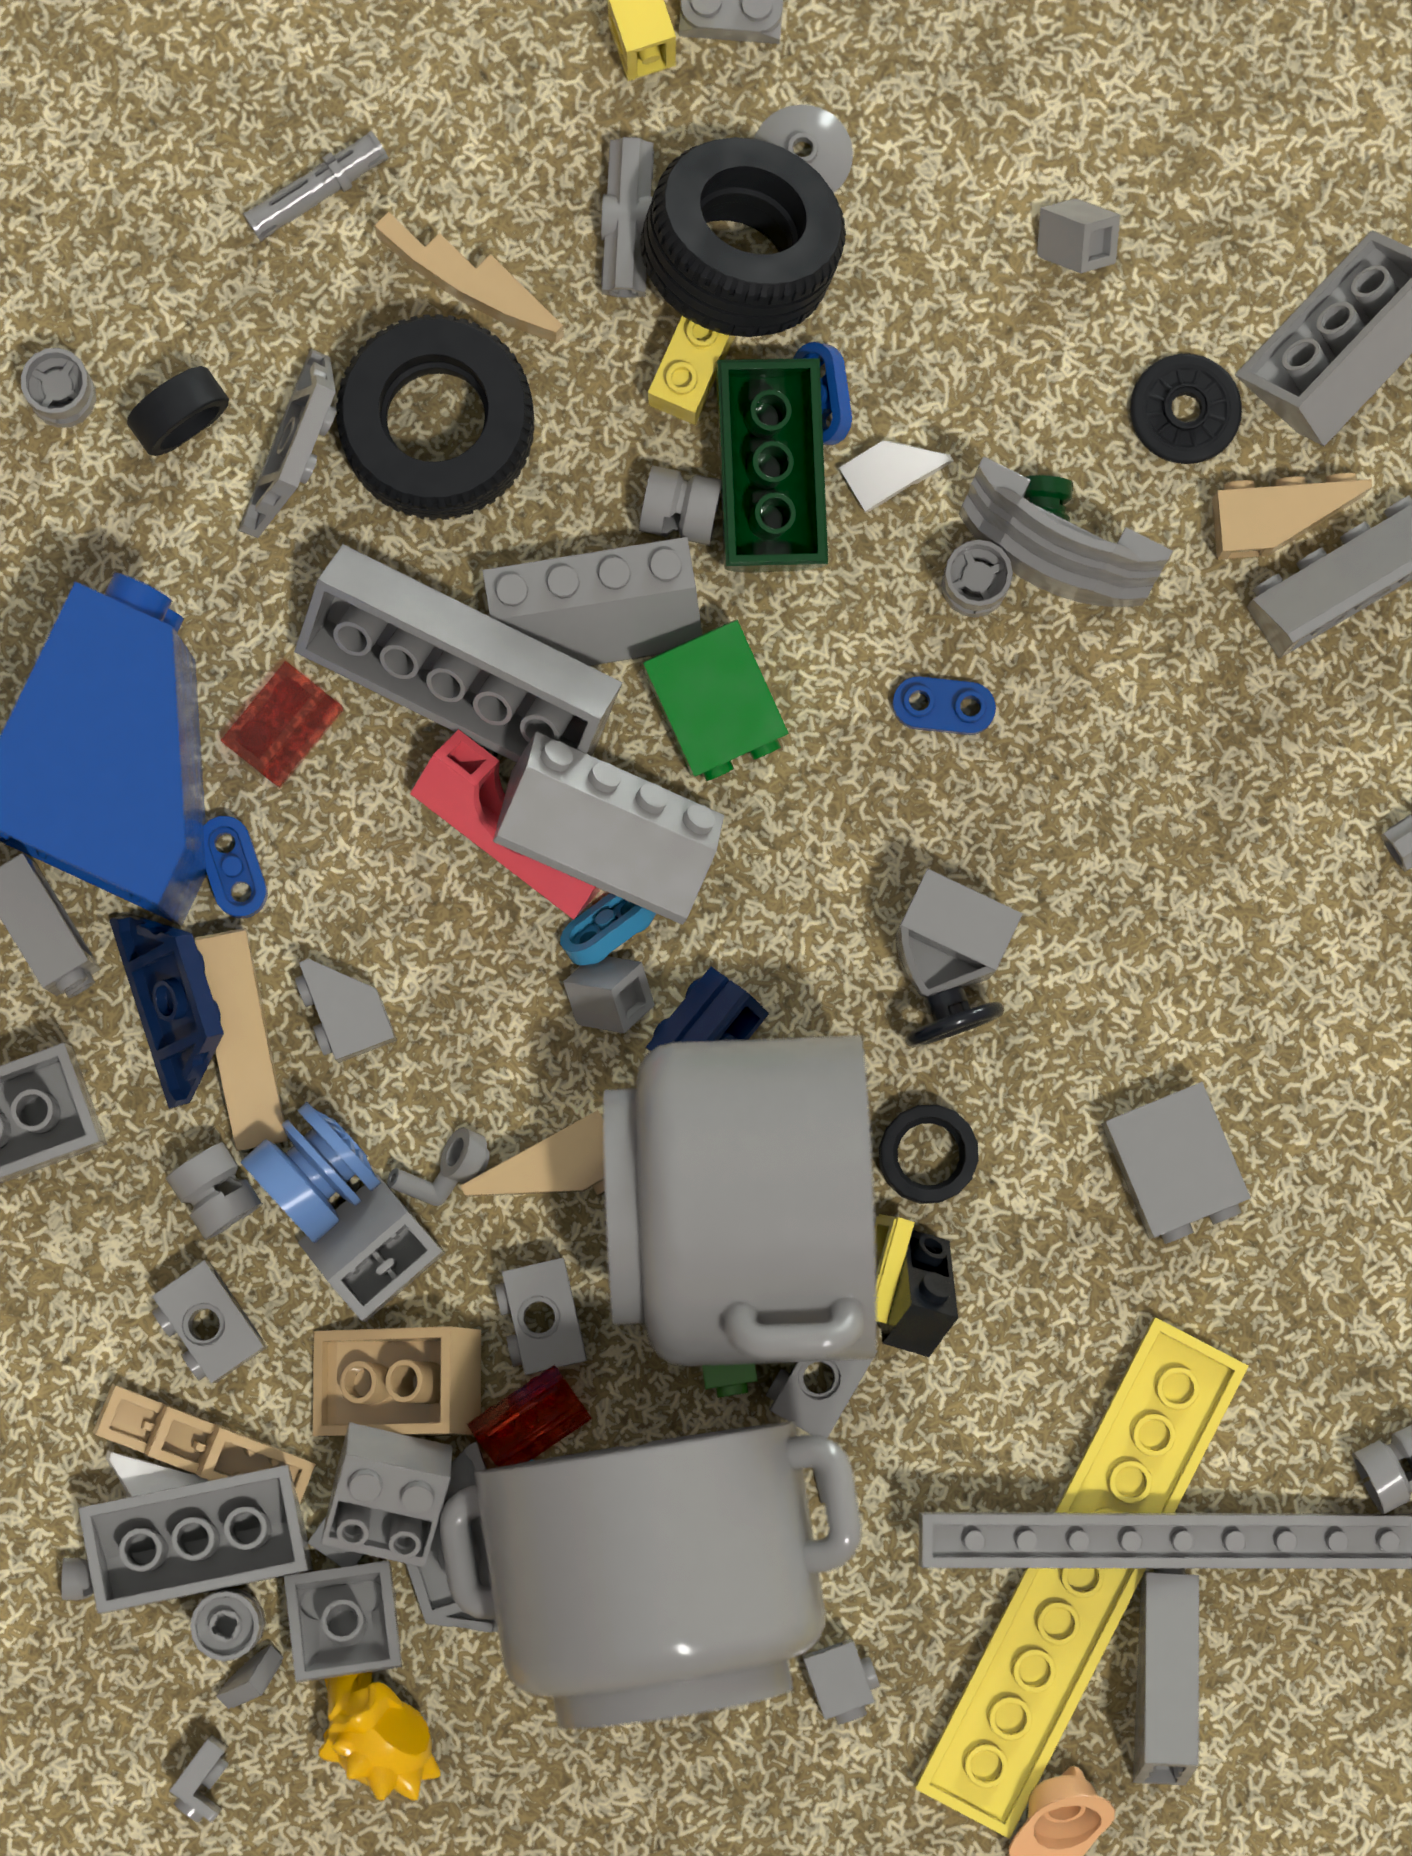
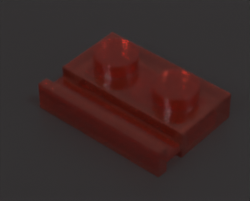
(282, 724)
(530, 1419)

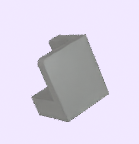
(1078, 235)
(609, 994)

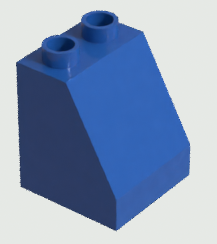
(109, 751)

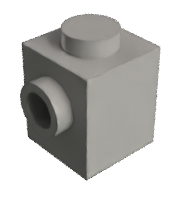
(841, 1681)

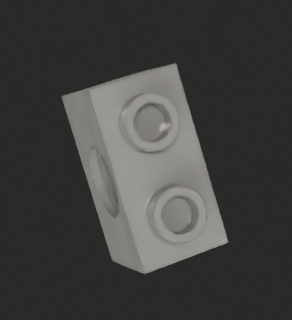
(236, 1338)
(563, 1341)
(816, 1411)

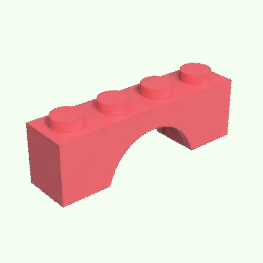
(467, 793)

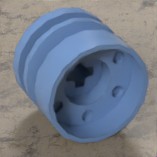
(311, 1171)

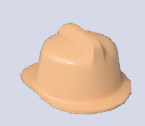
(1063, 1817)

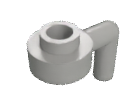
(461, 1161)

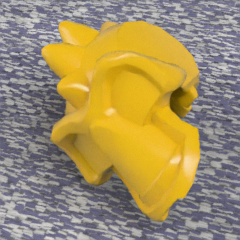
(377, 1737)

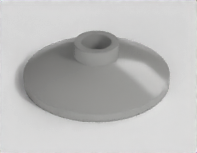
(821, 130)

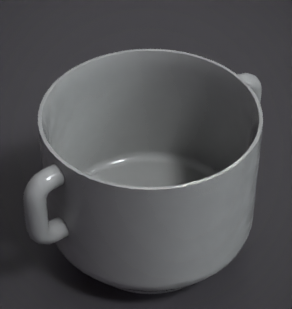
(744, 1201)
(655, 1569)

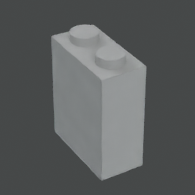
(1177, 1163)

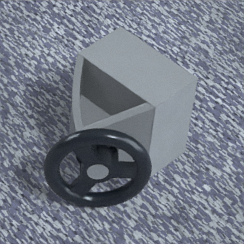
(949, 943)

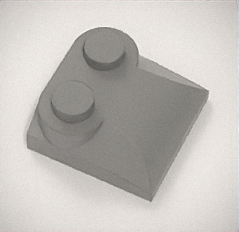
(732, 20)
(343, 1621)

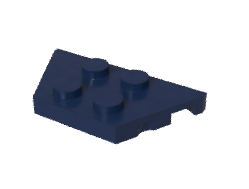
(171, 1002)

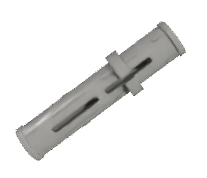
(321, 182)

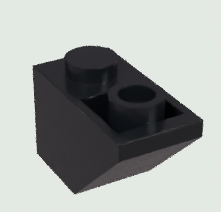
(924, 1297)

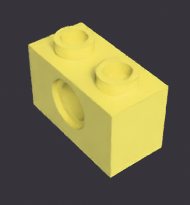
(642, 36)
(688, 370)

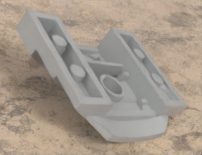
(1056, 552)

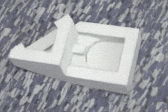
(889, 470)
(146, 1477)

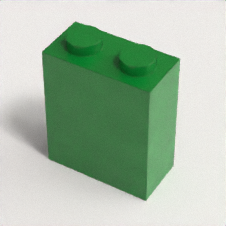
(715, 701)

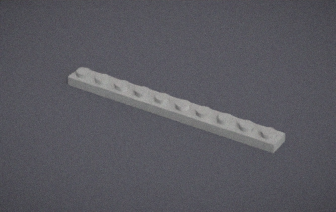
(1165, 1540)

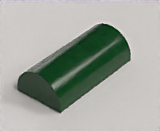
(771, 465)

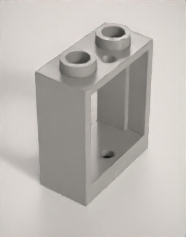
(44, 929)

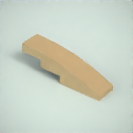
(484, 288)
(245, 1048)
(190, 1440)

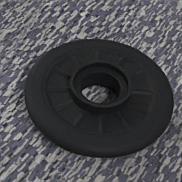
(1171, 437)

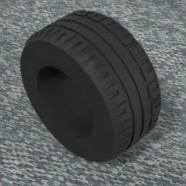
(758, 188)
(421, 349)

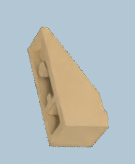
(559, 1164)

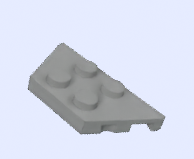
(291, 454)
(431, 1582)

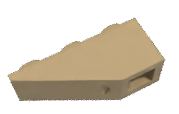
(1268, 518)

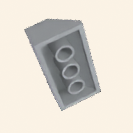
(1338, 341)
(1336, 583)
(602, 602)
(608, 827)
(195, 1539)

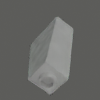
(1167, 1679)

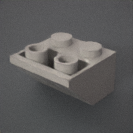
(372, 1250)
(387, 1495)

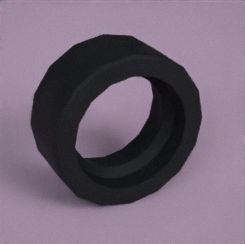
(177, 410)
(928, 1115)

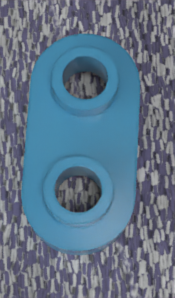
(603, 929)

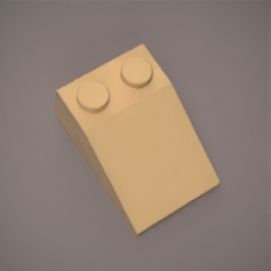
(397, 1380)

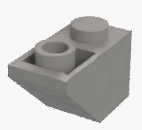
(348, 1010)

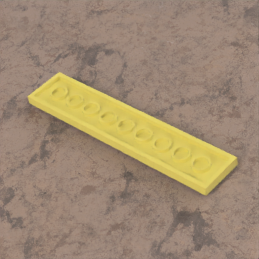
(1066, 1616)

